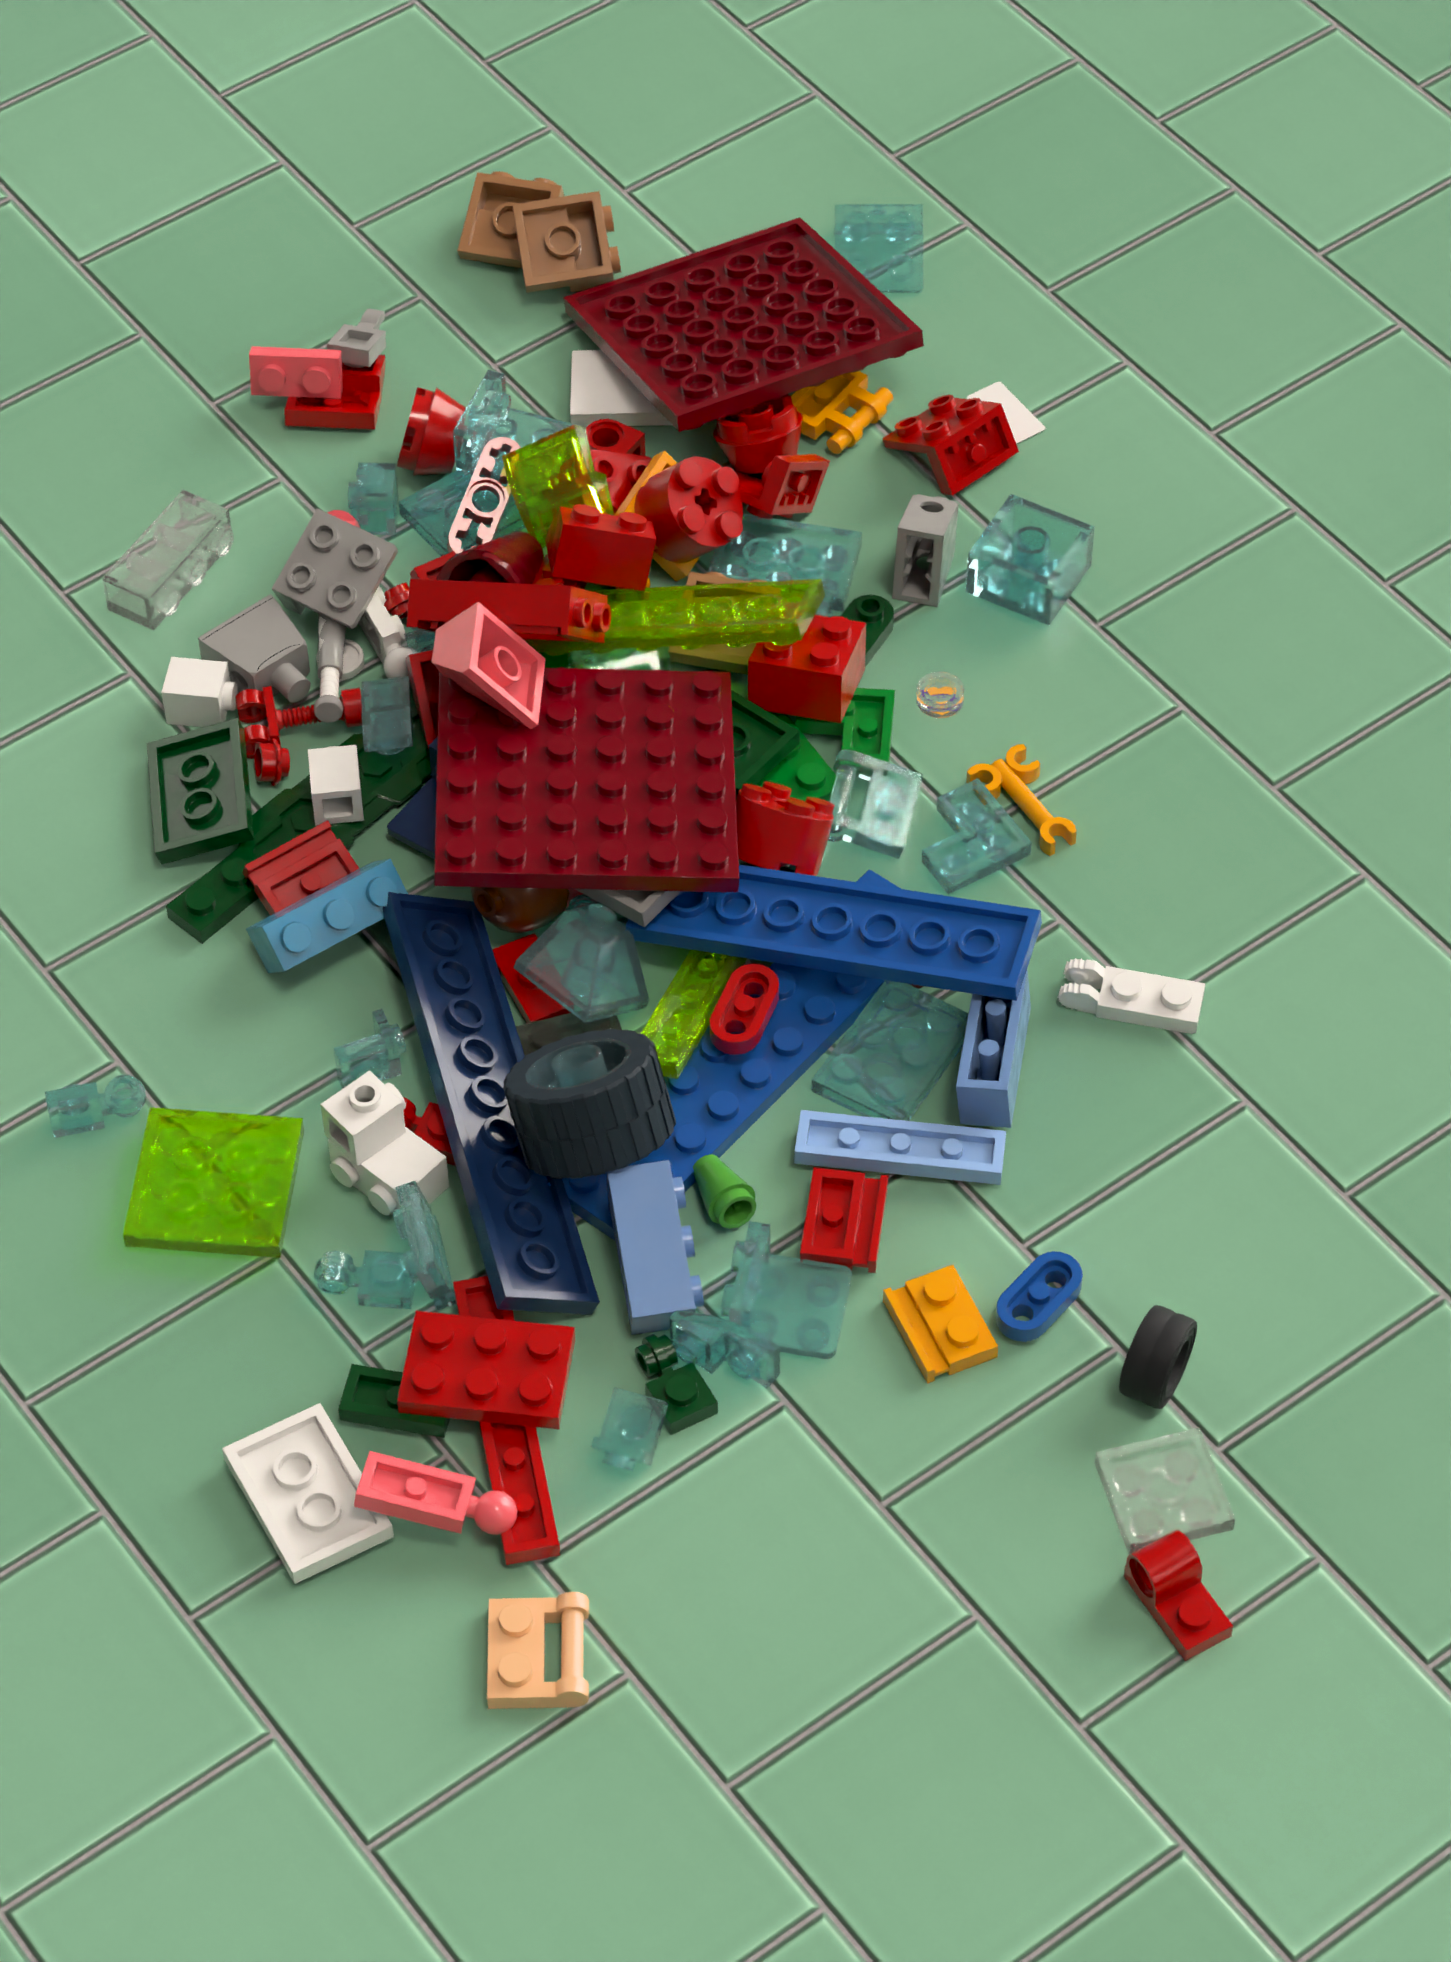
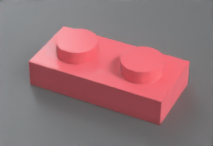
(296, 372)

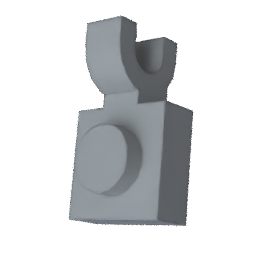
(360, 343)

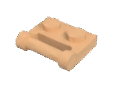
(518, 1652)

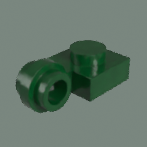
(682, 1388)

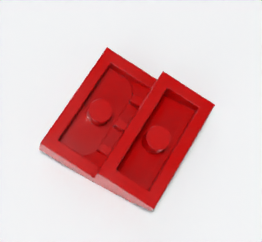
(355, 409)

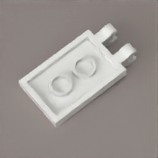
(604, 392)

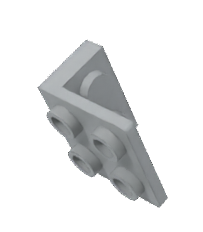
(334, 570)

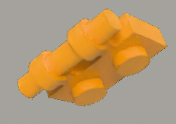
(825, 403)

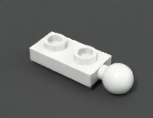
(385, 636)

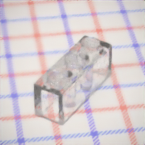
(168, 560)

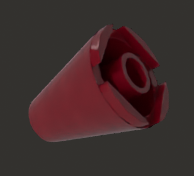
(501, 560)

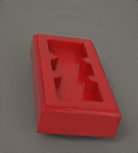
(529, 999)

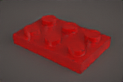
(486, 1370)

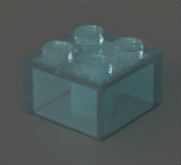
(1029, 559)

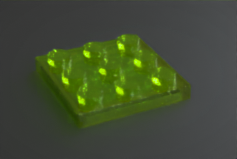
(214, 1182)

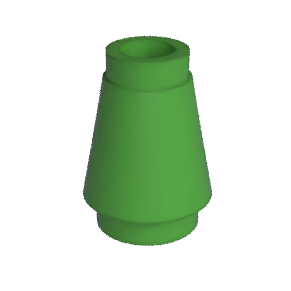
(724, 1192)

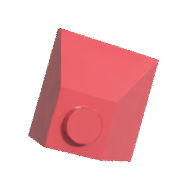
(491, 663)

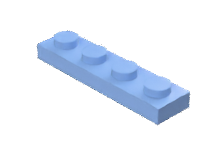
(900, 1147)

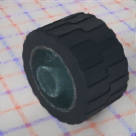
(589, 1103)

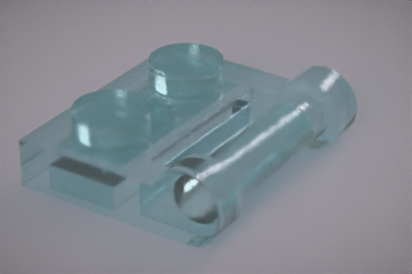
(885, 808)

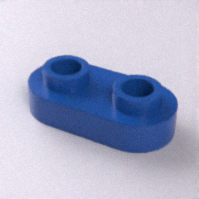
(1035, 1299)

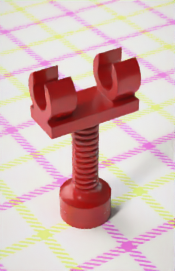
(256, 705)

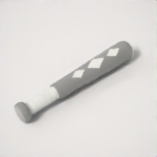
(331, 642)

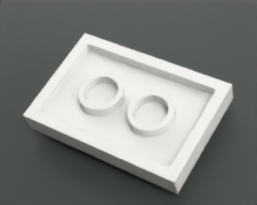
(305, 1493)

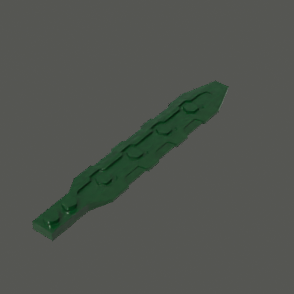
(384, 783)

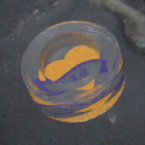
(940, 694)

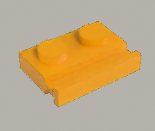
(940, 1323)

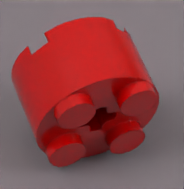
(692, 508)
(782, 829)

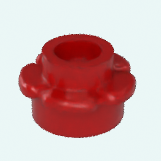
(271, 762)

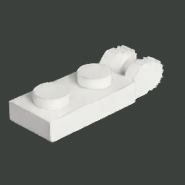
(1132, 996)

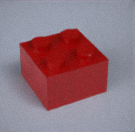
(813, 674)

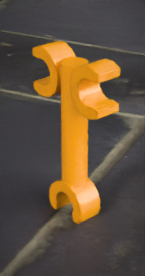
(1013, 778)

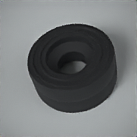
(1158, 1356)

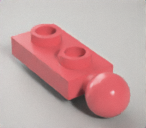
(430, 1496)

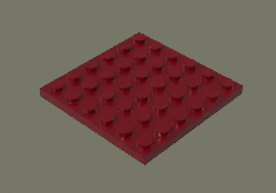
(742, 323)
(606, 793)

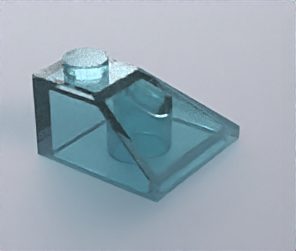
(587, 964)

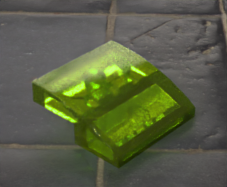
(553, 475)

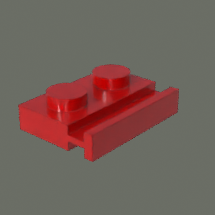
(299, 868)
(844, 1218)

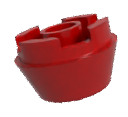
(429, 433)
(760, 434)

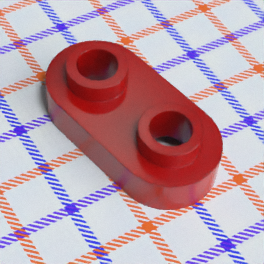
(741, 1012)

